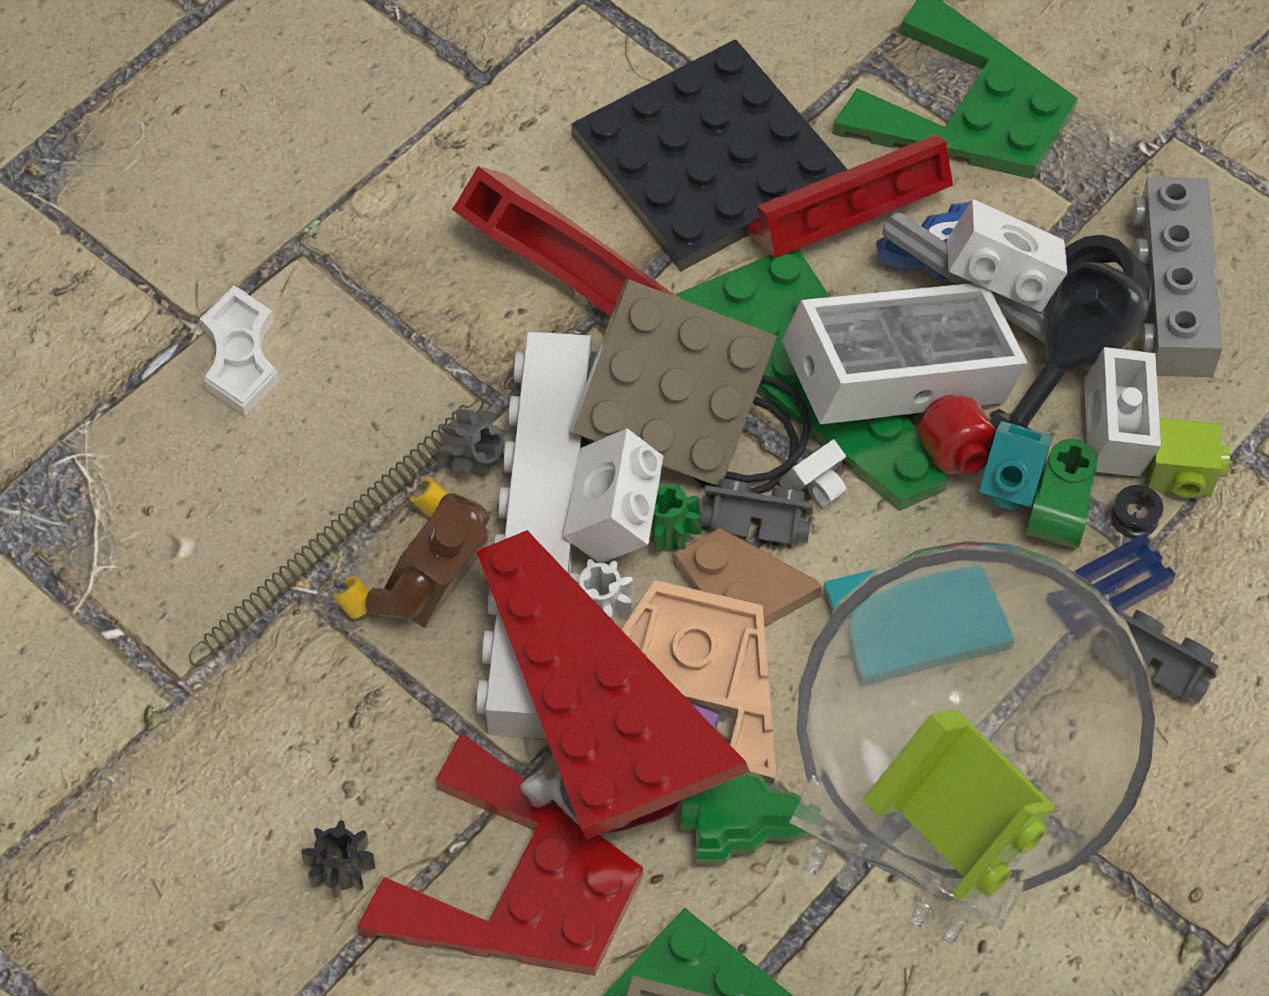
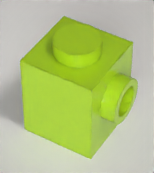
(1188, 458)

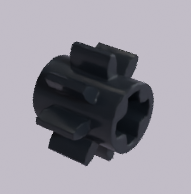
(343, 845)

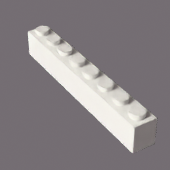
(538, 501)

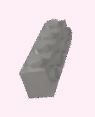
(1181, 265)

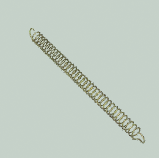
(324, 548)

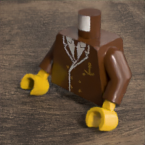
(429, 565)

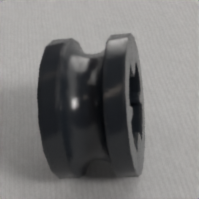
(1129, 524)

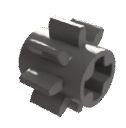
(472, 441)

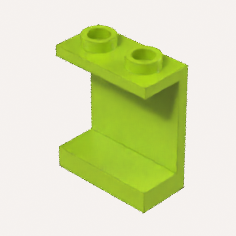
(963, 801)

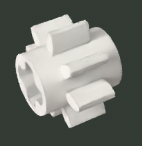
(606, 580)

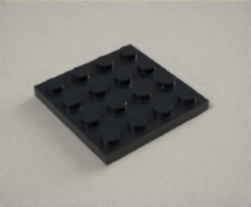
(704, 151)

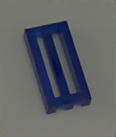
(1148, 560)

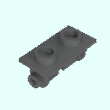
(778, 513)
(1182, 663)

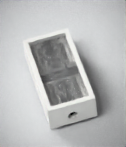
(902, 351)

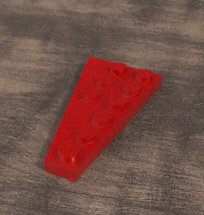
(607, 711)

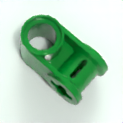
(1063, 498)

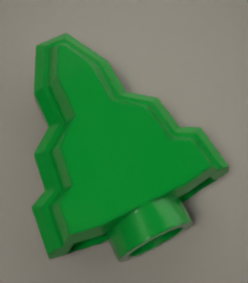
(739, 818)

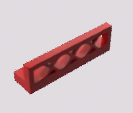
(852, 197)

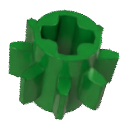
(674, 518)

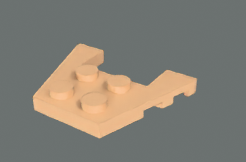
(714, 657)

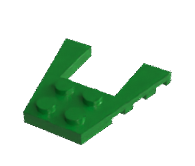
(1003, 120)

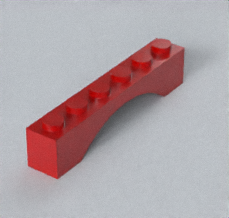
(547, 238)

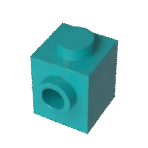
(1015, 466)

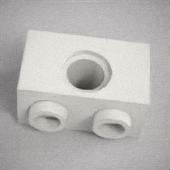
(1006, 255)
(1122, 411)
(613, 496)

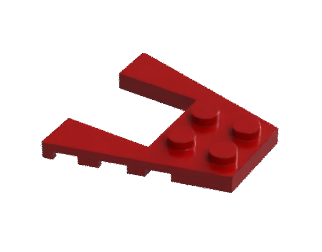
(558, 901)

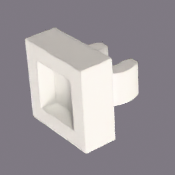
(817, 475)

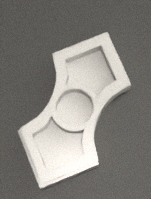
(240, 370)

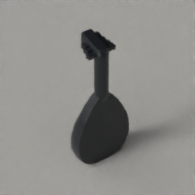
(1087, 312)

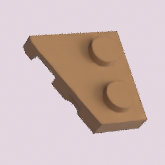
(743, 572)

